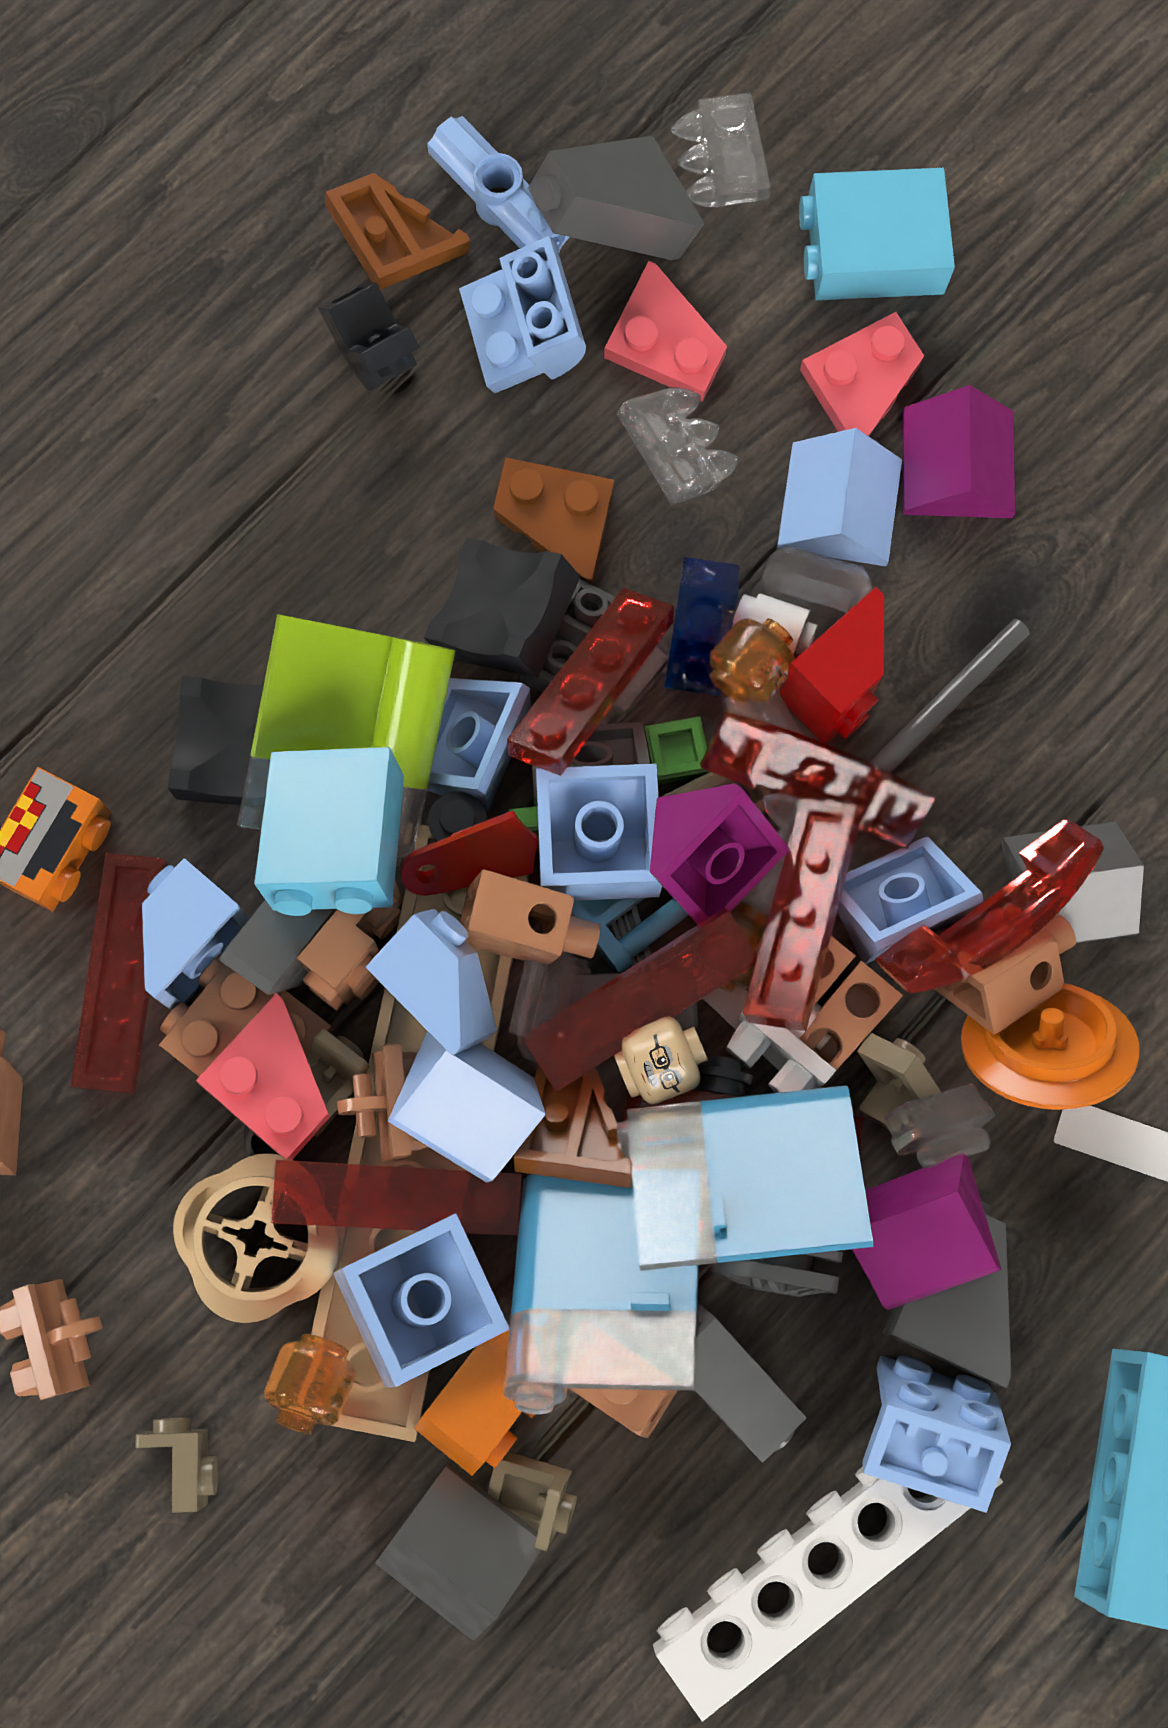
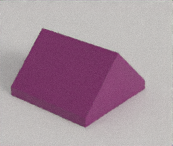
(958, 456)
(712, 848)
(927, 1233)

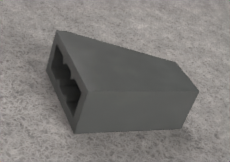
(617, 197)
(269, 947)
(964, 1323)
(741, 1390)

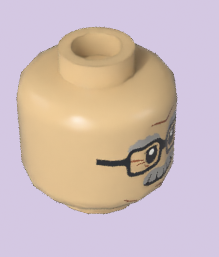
(660, 1060)

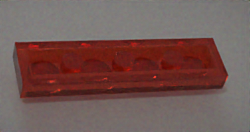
(590, 681)
(802, 915)
(115, 983)
(644, 993)
(392, 1197)

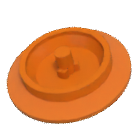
(1058, 1054)

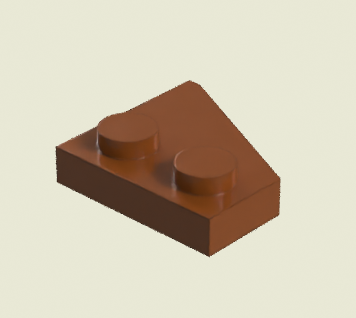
(391, 231)
(556, 510)
(575, 1135)

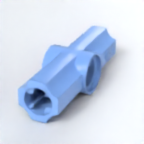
(481, 168)

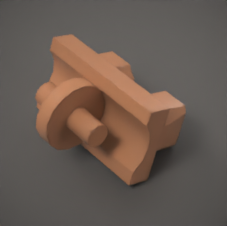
(390, 1072)
(52, 1337)

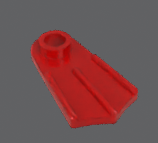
(494, 845)

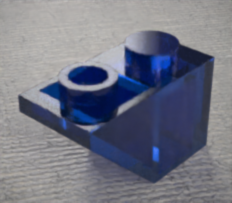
(701, 620)

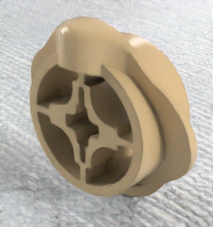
(234, 1298)

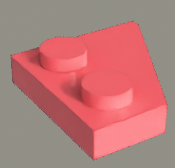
(665, 336)
(269, 1082)

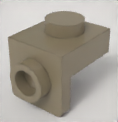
(333, 1067)
(898, 1076)
(192, 1469)
(535, 1495)

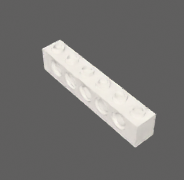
(714, 1678)

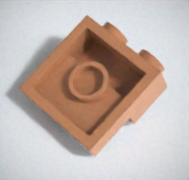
(343, 949)
(221, 1012)

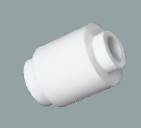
(791, 617)

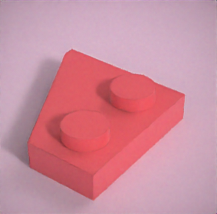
(863, 373)

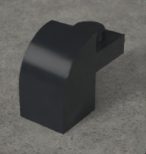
(369, 335)

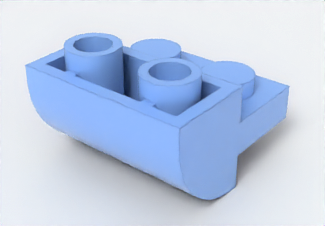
(524, 318)

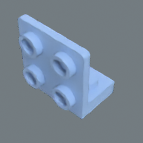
(937, 1433)

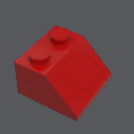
(837, 675)

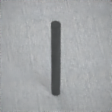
(951, 696)

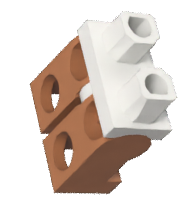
(831, 1031)

